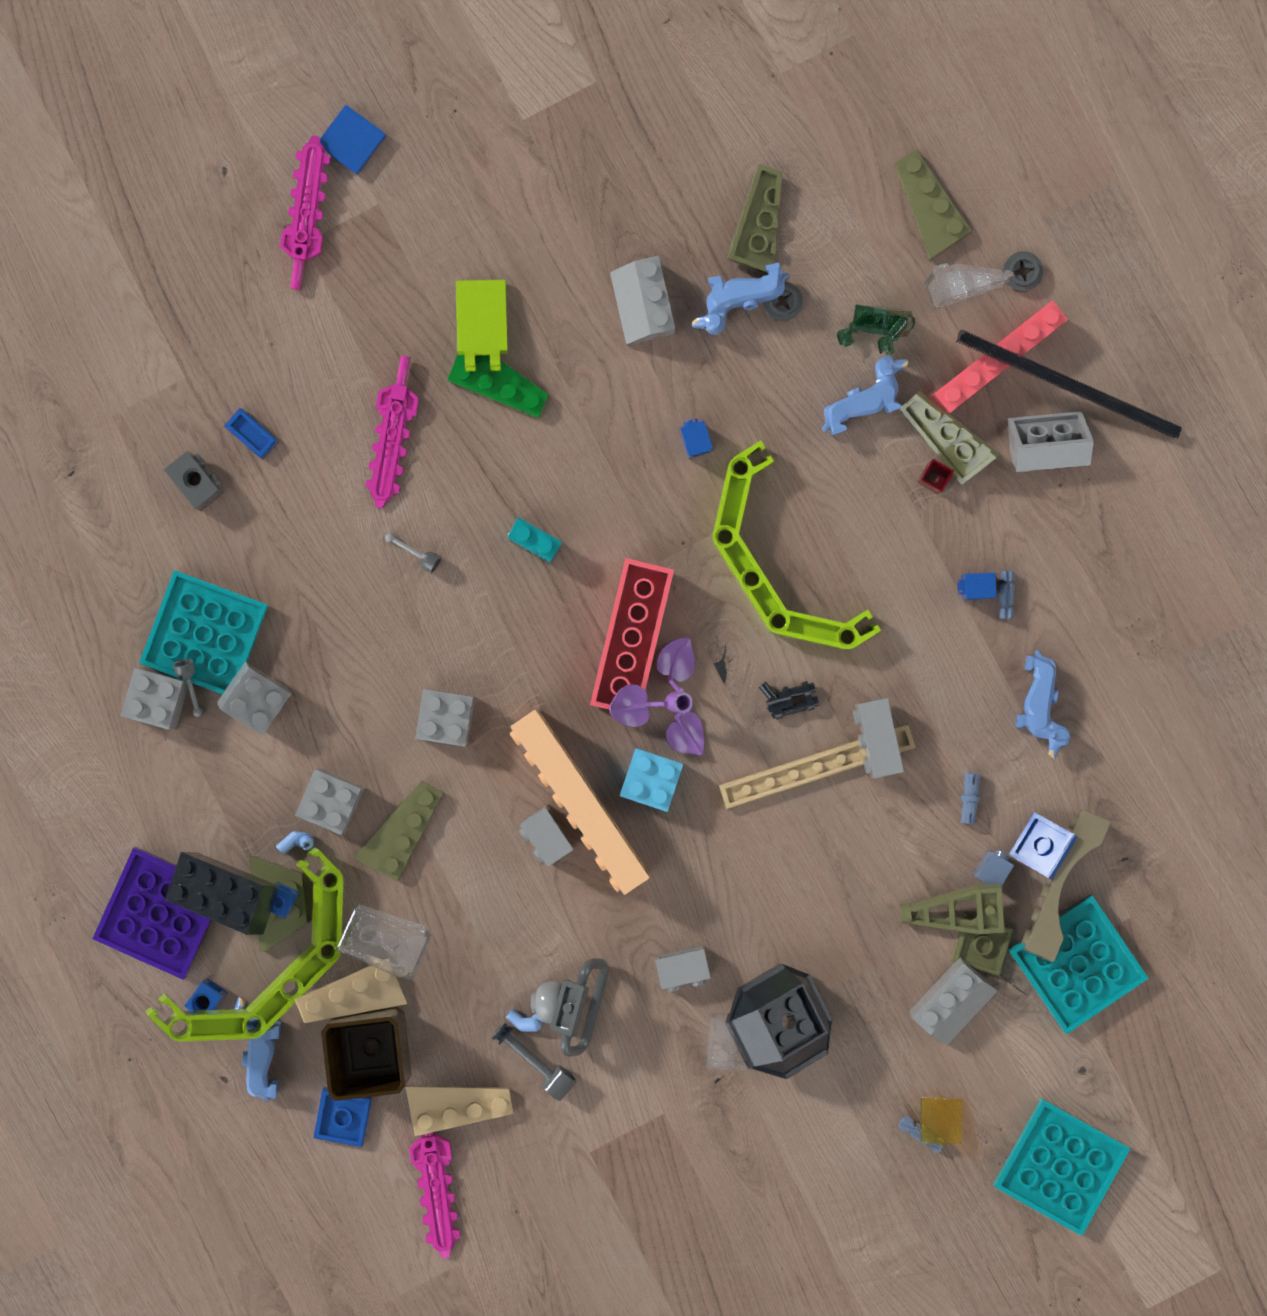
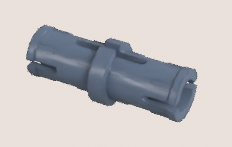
(970, 798)

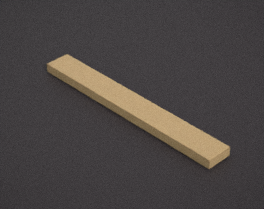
(803, 771)

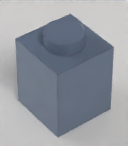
(993, 868)

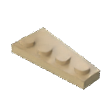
(353, 994)
(449, 1107)

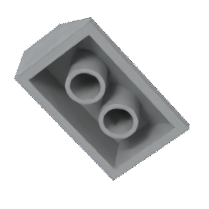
(642, 301)
(1049, 441)
(952, 1001)

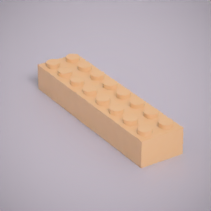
(580, 801)

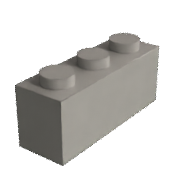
(878, 738)

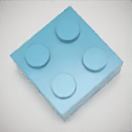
(651, 779)

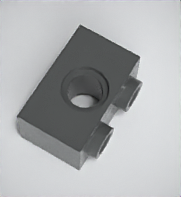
(181, 473)

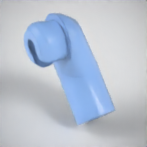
(297, 839)
(524, 1024)

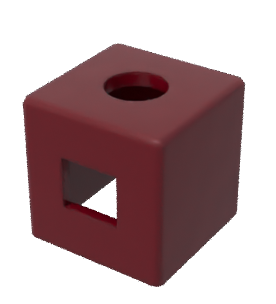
(944, 474)

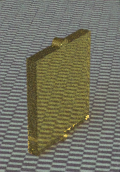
(941, 1121)

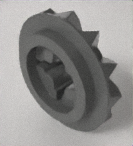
(1028, 261)
(794, 304)

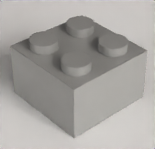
(154, 698)
(253, 698)
(445, 717)
(330, 801)
(546, 835)

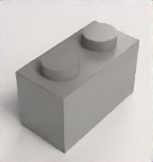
(682, 968)

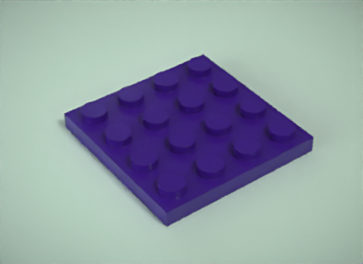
(147, 925)

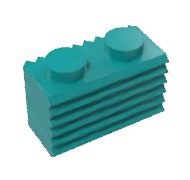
(534, 540)

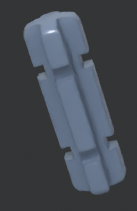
(1006, 594)
(907, 1125)

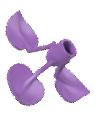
(631, 703)

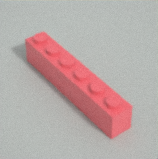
(986, 368)

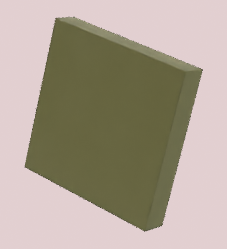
(983, 951)

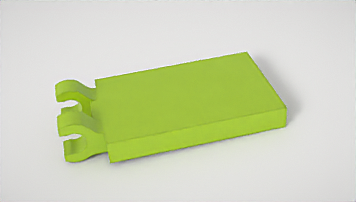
(481, 321)

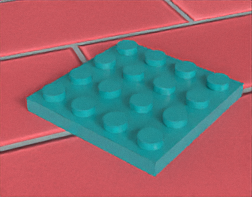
(203, 625)
(1088, 970)
(1061, 1166)

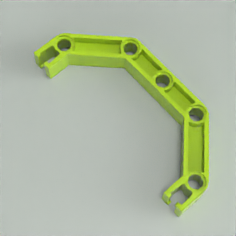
(762, 595)
(273, 1001)

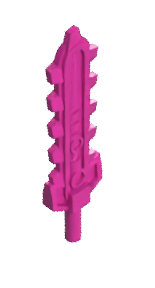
(302, 238)
(397, 406)
(431, 1155)

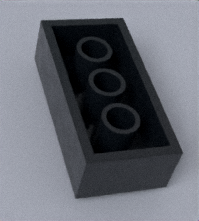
(222, 893)

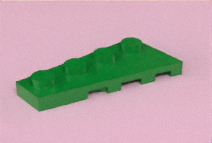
(501, 386)

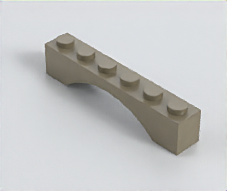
(1046, 933)

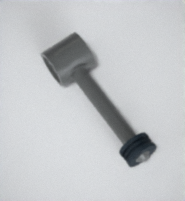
(557, 1081)

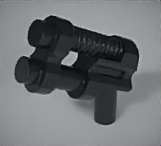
(780, 703)

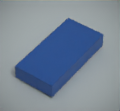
(251, 433)

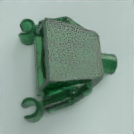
(879, 320)

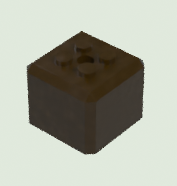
(353, 1071)

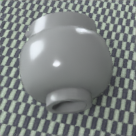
(545, 1000)

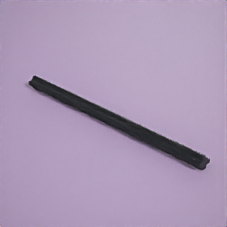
(1075, 387)

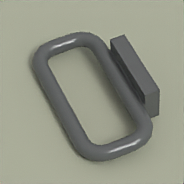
(571, 1006)

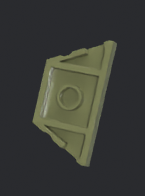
(277, 927)

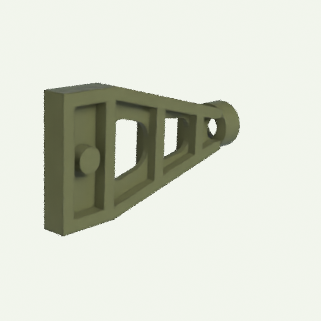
(989, 910)

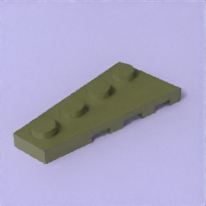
(933, 211)
(756, 231)
(948, 437)
(397, 838)

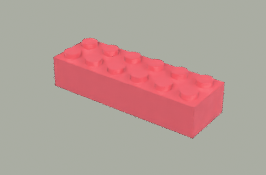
(632, 630)

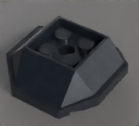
(758, 1025)

